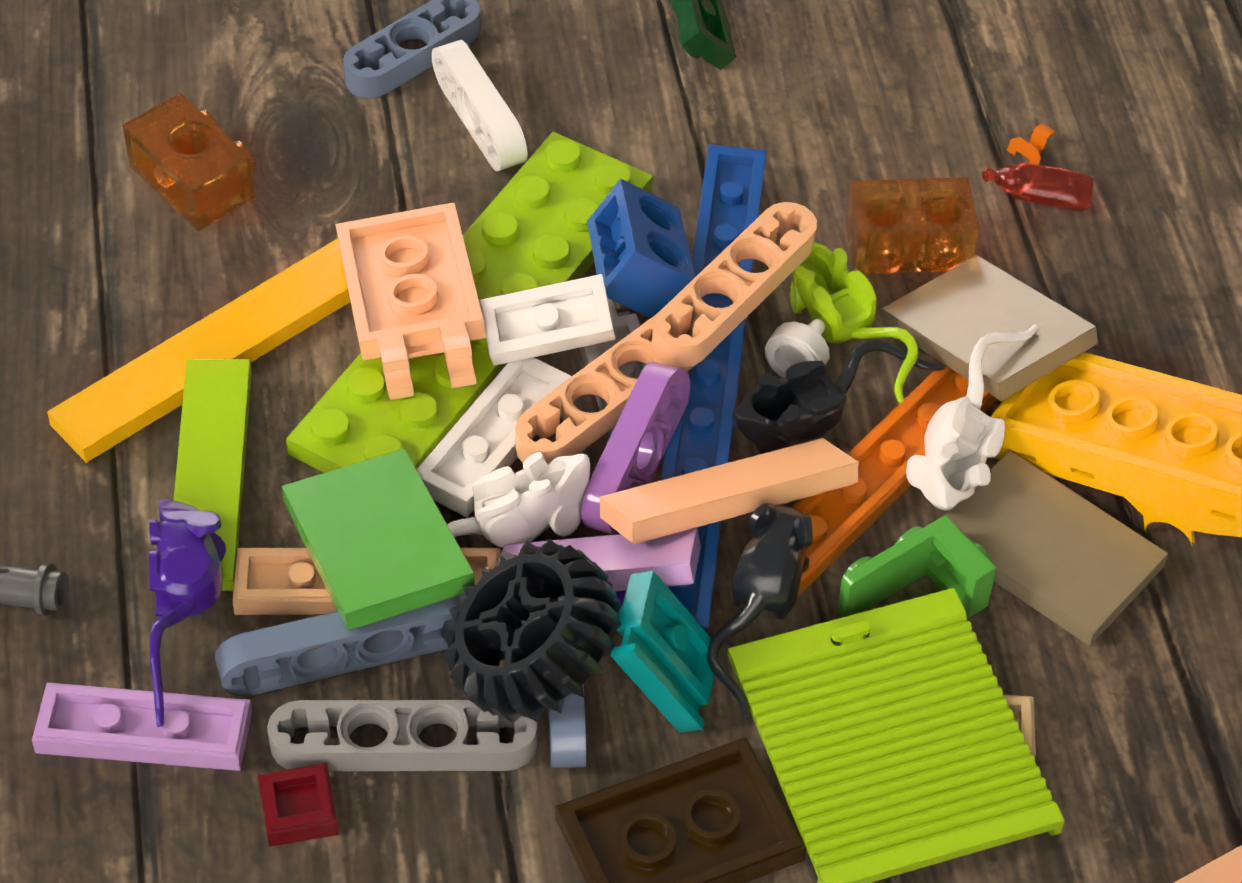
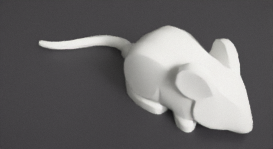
(961, 438)
(526, 503)

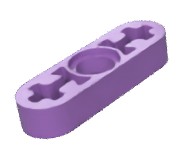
(638, 438)

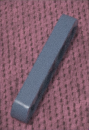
(280, 659)

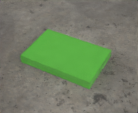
(377, 539)

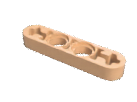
(729, 279)
(597, 378)

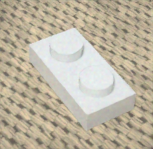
(547, 319)

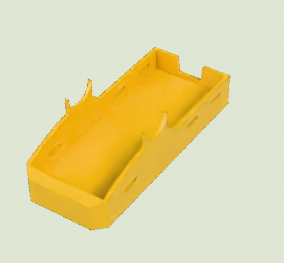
(1137, 436)

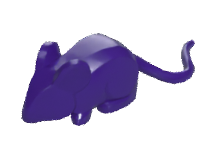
(182, 573)

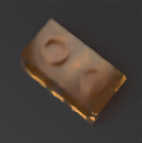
(910, 224)

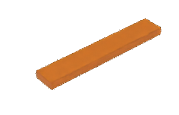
(883, 456)

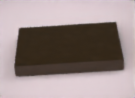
(684, 823)

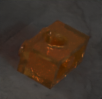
(190, 161)

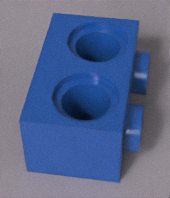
(640, 248)

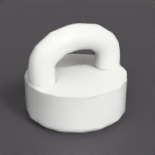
(796, 344)

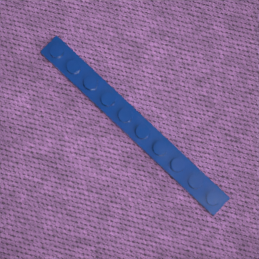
(705, 430)

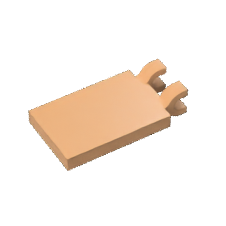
(412, 292)

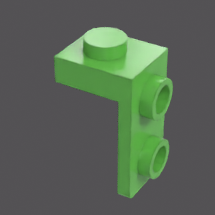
(933, 551)

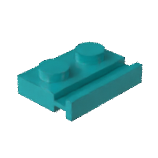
(664, 651)

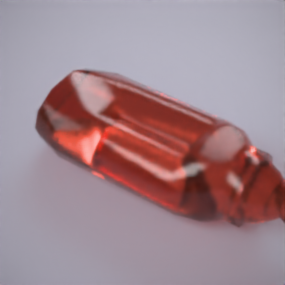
(1044, 185)

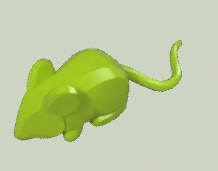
(844, 304)

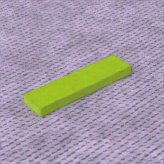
(215, 446)

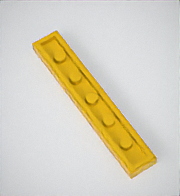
(240, 330)

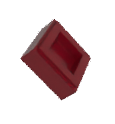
(298, 804)

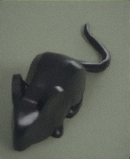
(804, 401)
(764, 578)

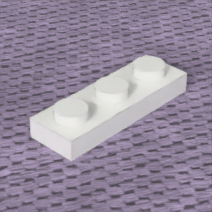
(486, 433)

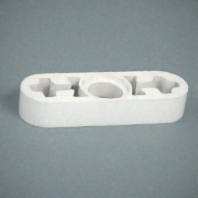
(479, 105)

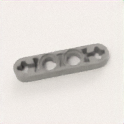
(402, 747)

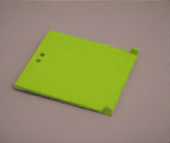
(893, 740)

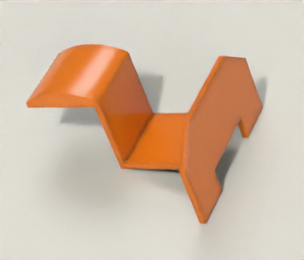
(1035, 146)

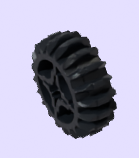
(544, 641)

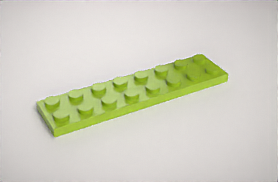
(522, 241)

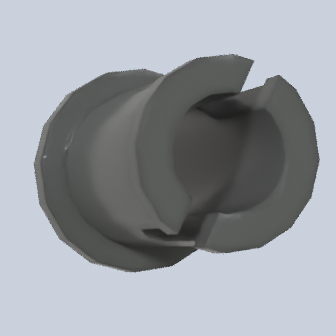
(34, 588)

